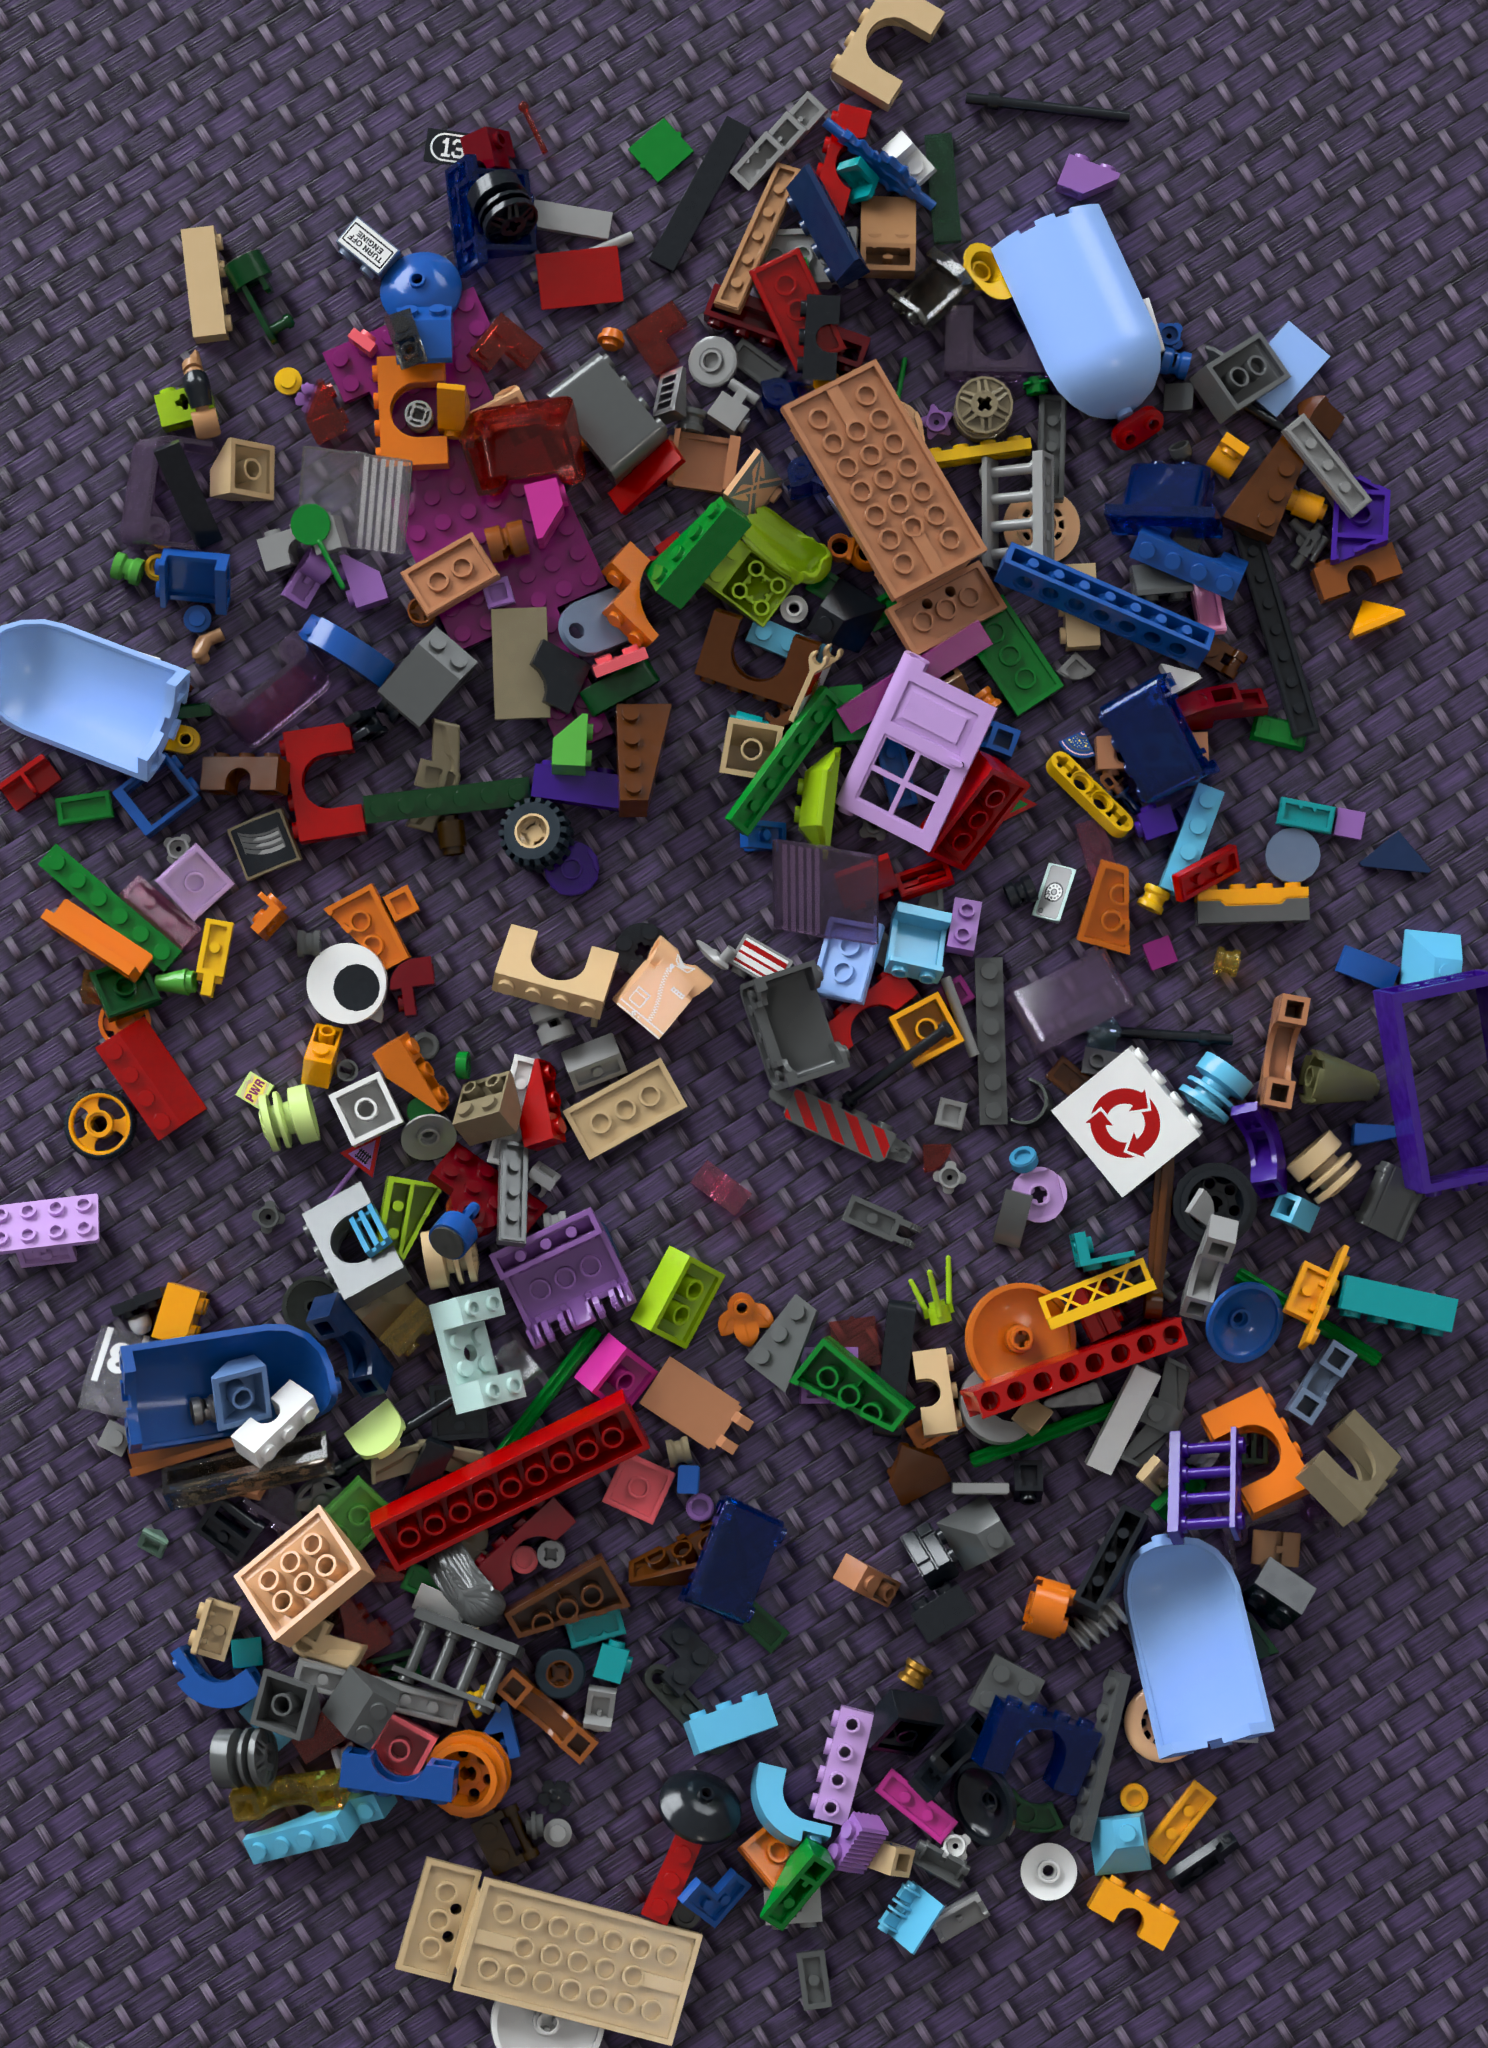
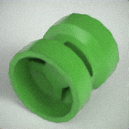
(126, 568)

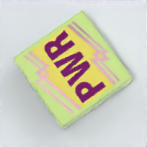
(252, 1088)

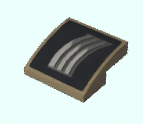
(264, 844)

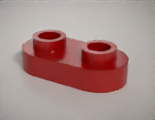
(1138, 427)

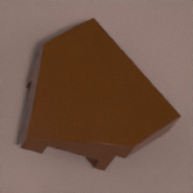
(916, 1473)

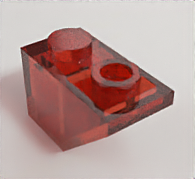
(322, 414)

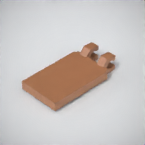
(694, 1406)

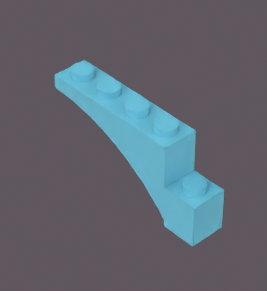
(317, 1829)

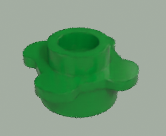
(1036, 386)

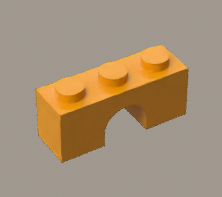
(1156, 1922)

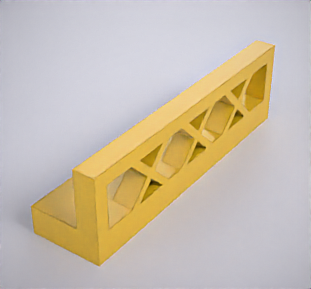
(1102, 1303)

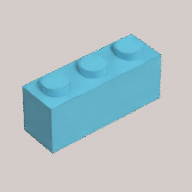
(730, 1722)

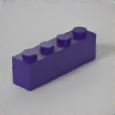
(593, 790)

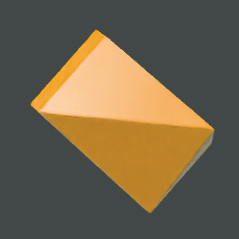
(1373, 617)

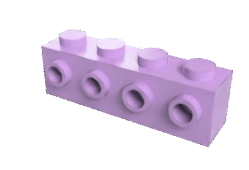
(843, 1764)

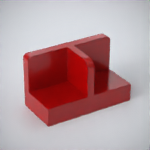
(30, 782)

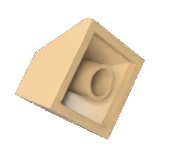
(243, 471)

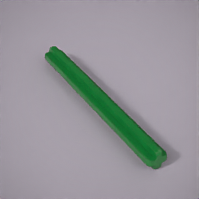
(1326, 1328)
(553, 1386)
(1045, 1434)

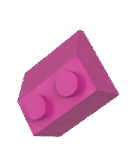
(546, 506)
(615, 1368)

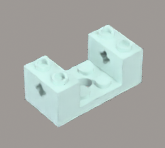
(461, 1325)

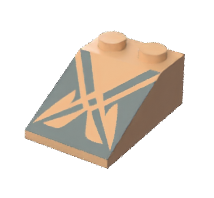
(754, 485)

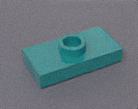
(1305, 815)
(595, 1629)

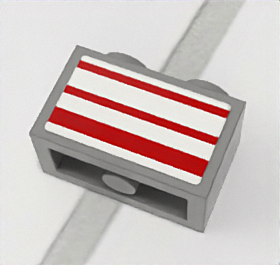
(757, 959)

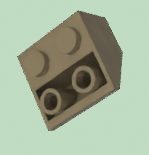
(488, 1109)

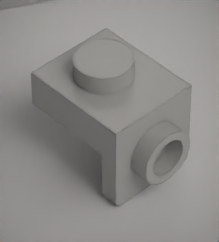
(599, 1708)

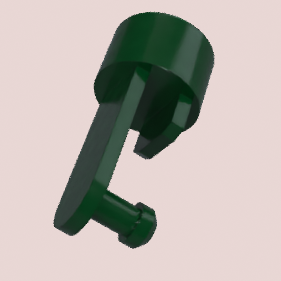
(247, 272)

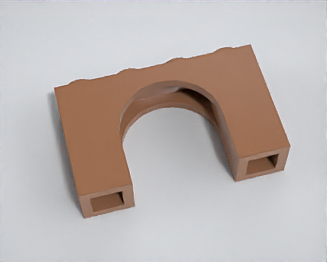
(1275, 1083)

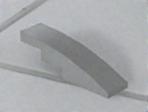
(779, 141)

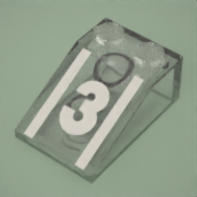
(102, 1381)

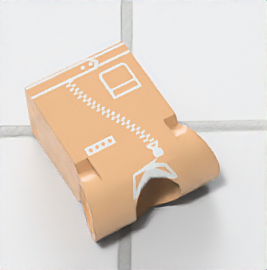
(661, 988)

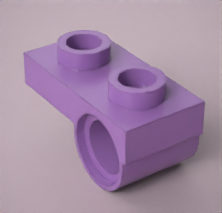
(306, 578)
(963, 927)

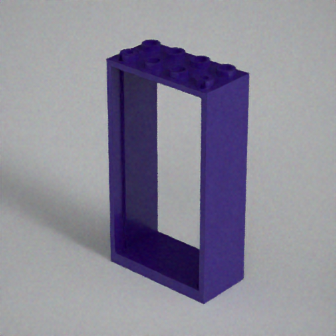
(1401, 1079)

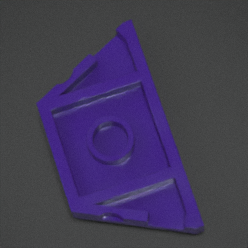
(1363, 531)

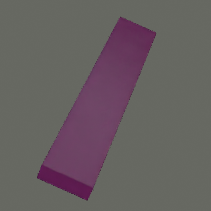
(942, 659)

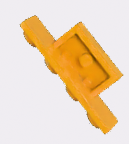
(1311, 1293)

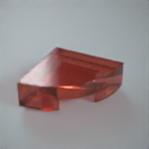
(935, 1156)

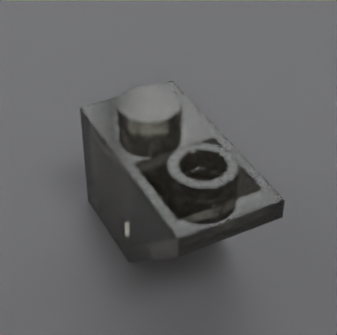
(405, 338)

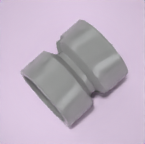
(542, 1015)

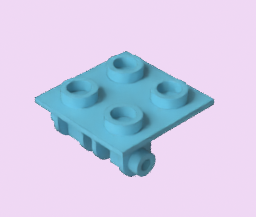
(911, 1917)

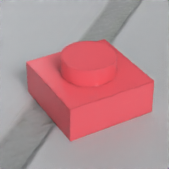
(363, 341)

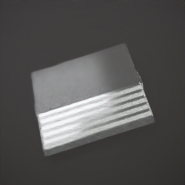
(363, 490)

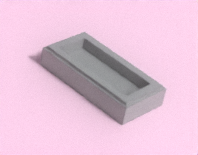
(982, 1488)

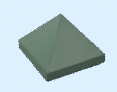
(153, 1542)

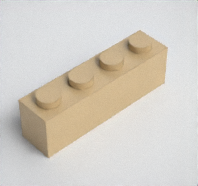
(205, 284)

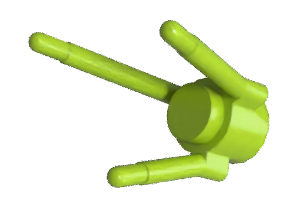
(938, 1311)

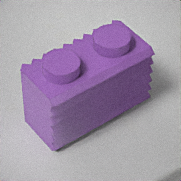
(857, 1842)

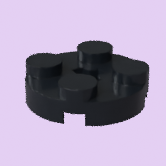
(628, 943)

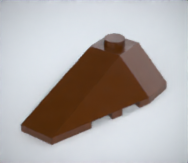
(669, 1564)

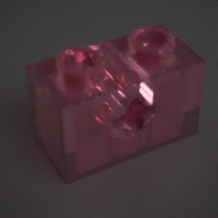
(721, 1188)

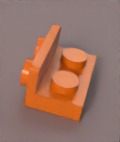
(269, 920)

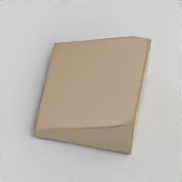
(1032, 1416)

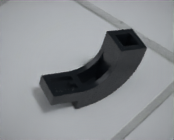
(947, 1758)

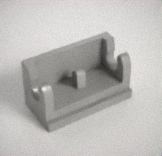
(960, 1916)

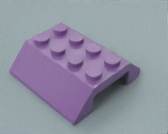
(563, 1276)

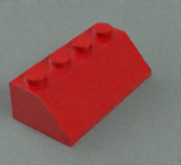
(978, 810)
(151, 1078)

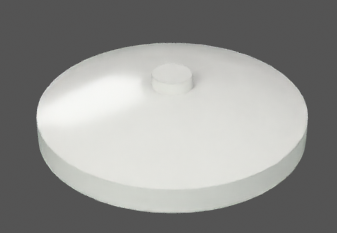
(532, 2029)

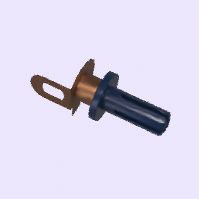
(1120, 792)

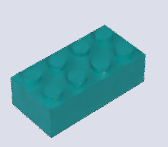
(1397, 1304)

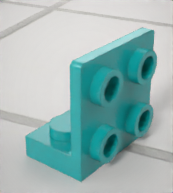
(1083, 1246)

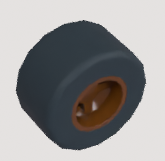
(557, 1681)

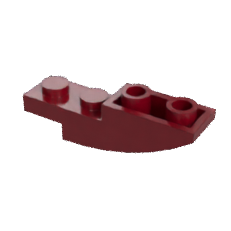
(1220, 703)

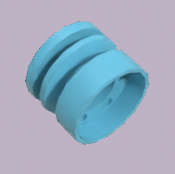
(1214, 1089)

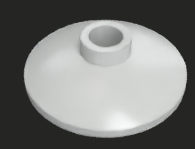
(1048, 1886)

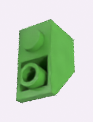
(570, 748)

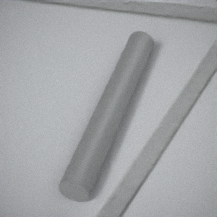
(959, 1016)

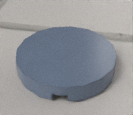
(1292, 855)

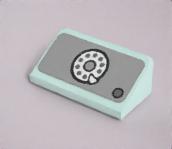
(1054, 892)

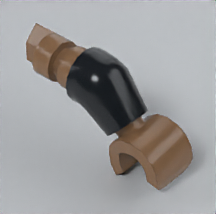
(199, 396)

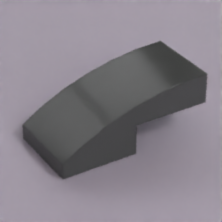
(1012, 1218)

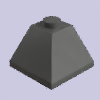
(975, 1533)

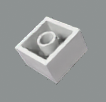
(366, 1109)

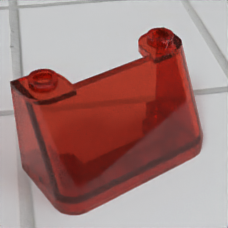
(523, 443)

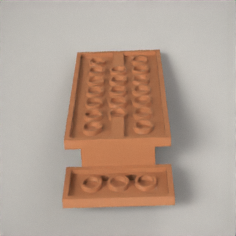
(896, 505)

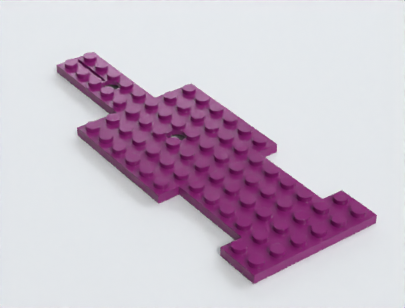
(449, 507)

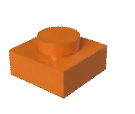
(401, 903)

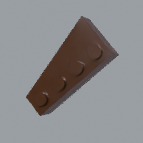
(573, 1596)

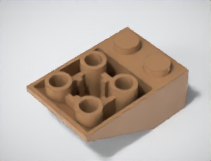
(888, 237)

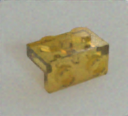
(408, 1328)

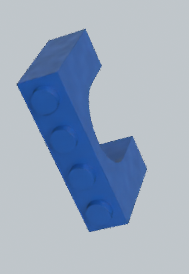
(1213, 574)

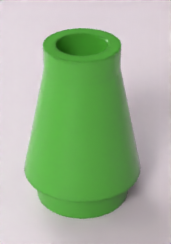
(177, 982)

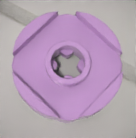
(1048, 1182)

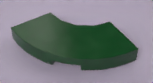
(1036, 1816)

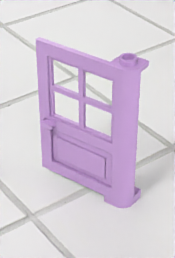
(934, 723)

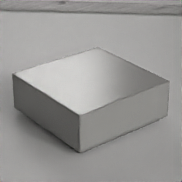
(950, 1114)

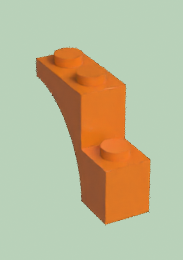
(626, 609)

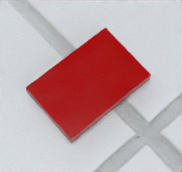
(579, 277)

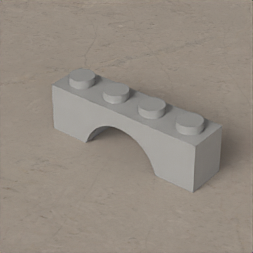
(1207, 1267)

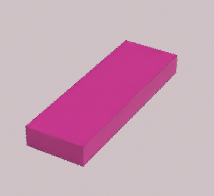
(927, 1816)

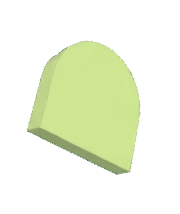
(377, 1432)

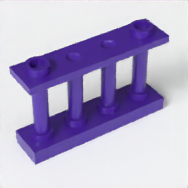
(1180, 1474)

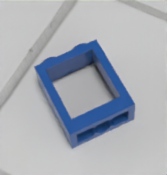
(150, 830)

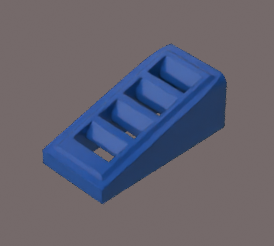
(1370, 1133)

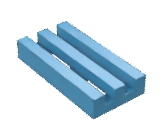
(364, 1219)

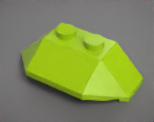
(818, 799)

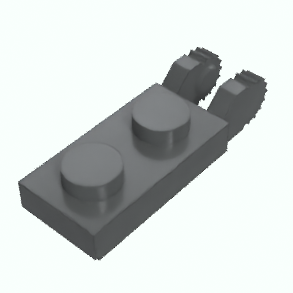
(878, 1221)

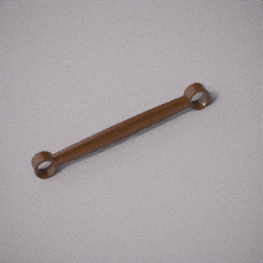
(1159, 1237)

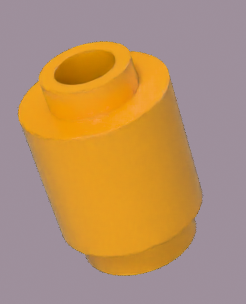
(1306, 505)

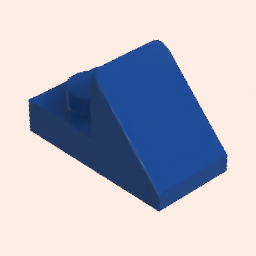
(762, 835)
(505, 1723)

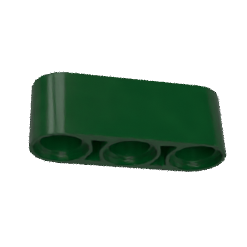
(619, 687)

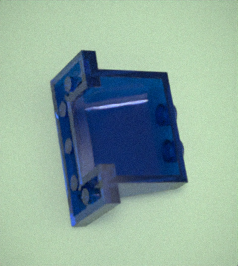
(469, 242)
(1167, 497)

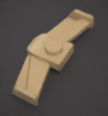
(329, 1649)

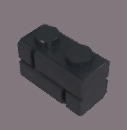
(930, 1555)

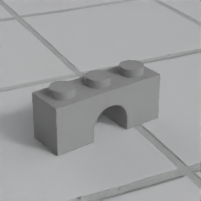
(280, 548)

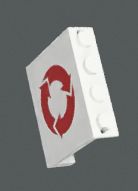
(1128, 1120)

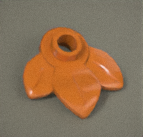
(744, 1323)

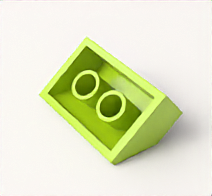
(677, 1297)

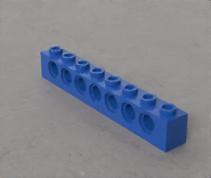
(1104, 605)

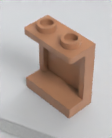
(709, 461)

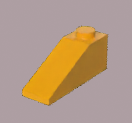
(452, 409)

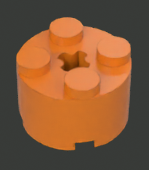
(1047, 1608)

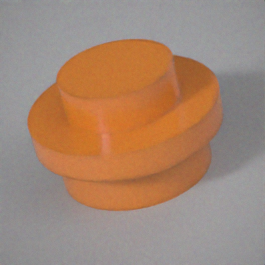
(611, 339)

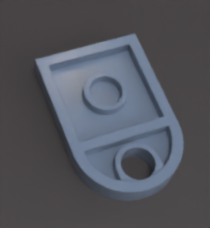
(594, 628)

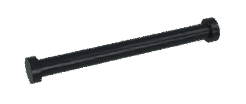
(851, 1097)

